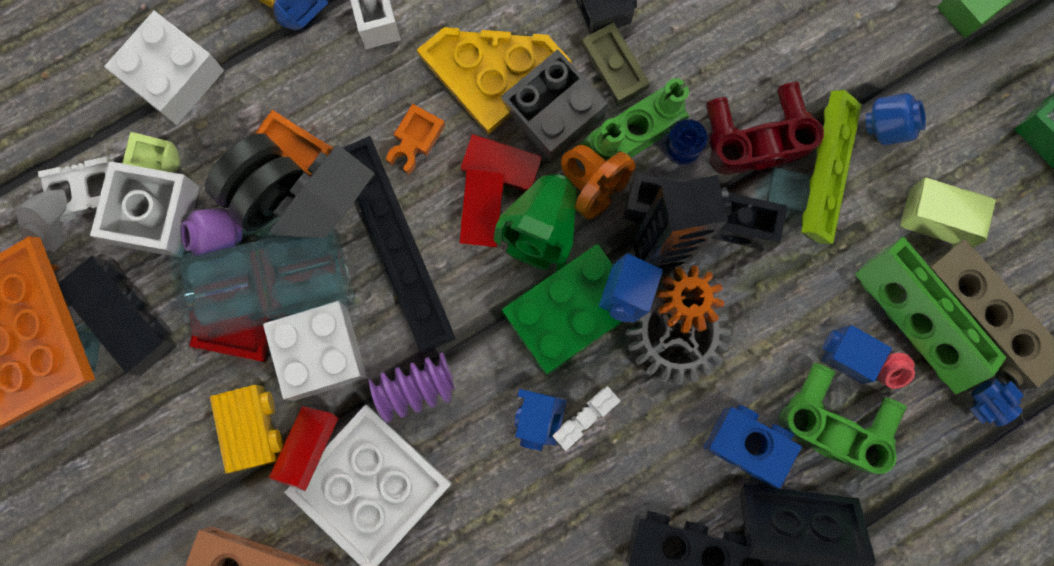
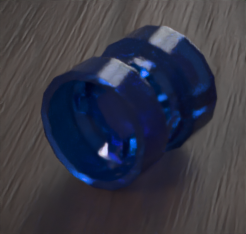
(682, 149)

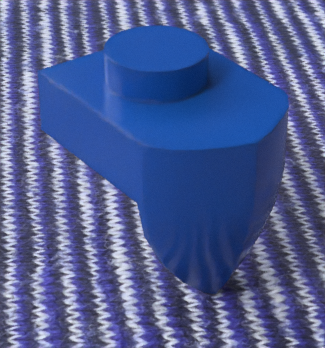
(296, 13)

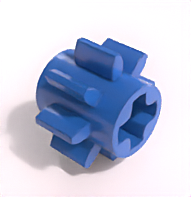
(996, 402)

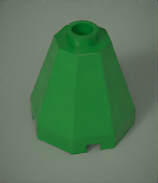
(540, 223)

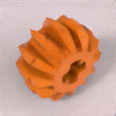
(695, 313)

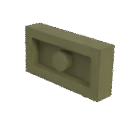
(615, 63)

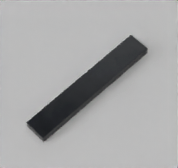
(400, 253)

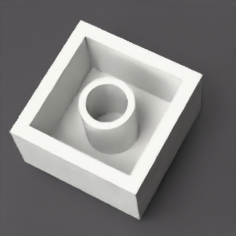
(165, 67)
(144, 209)
(314, 351)

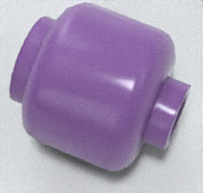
(209, 231)

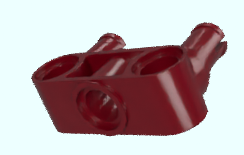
(766, 143)

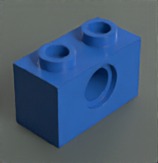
(773, 459)

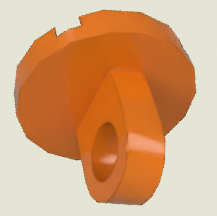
(599, 178)

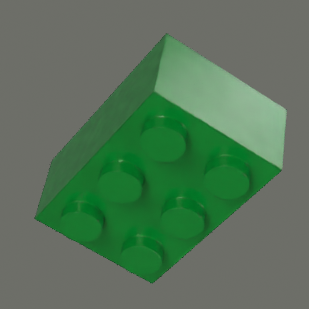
(563, 311)

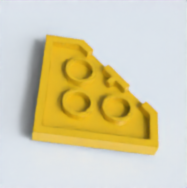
(484, 67)

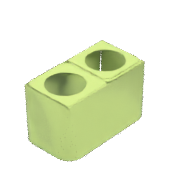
(948, 212)

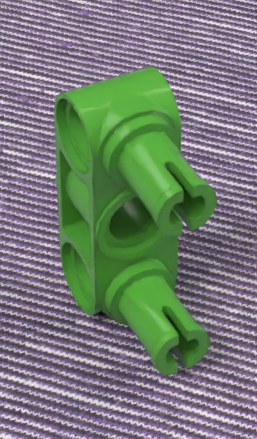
(654, 115)
(838, 436)

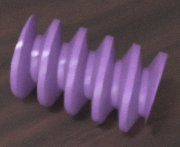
(412, 389)

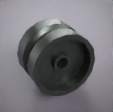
(252, 181)

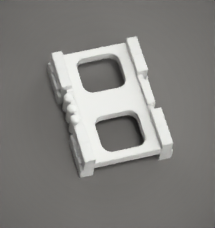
(77, 176)
(599, 406)

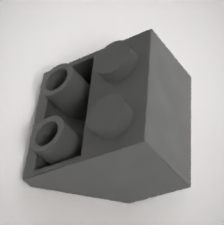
(554, 106)
(323, 196)

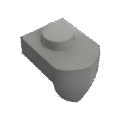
(41, 217)

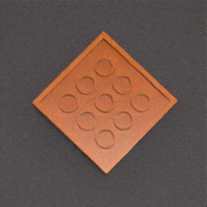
(37, 335)

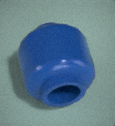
(896, 119)

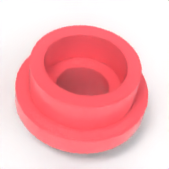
(897, 371)

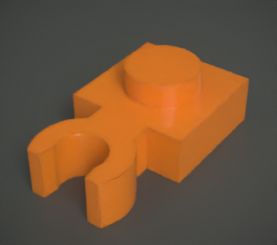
(417, 134)

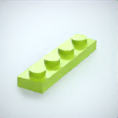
(831, 167)

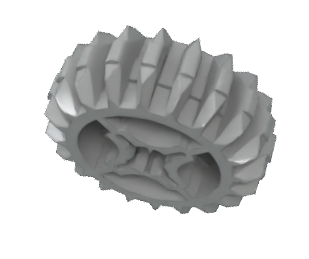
(688, 347)

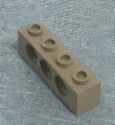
(1010, 315)

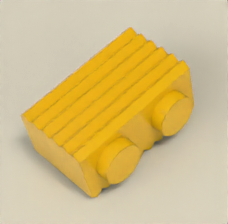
(246, 428)

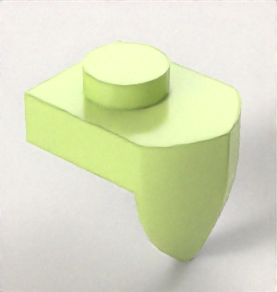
(151, 153)

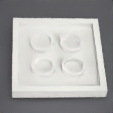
(369, 488)

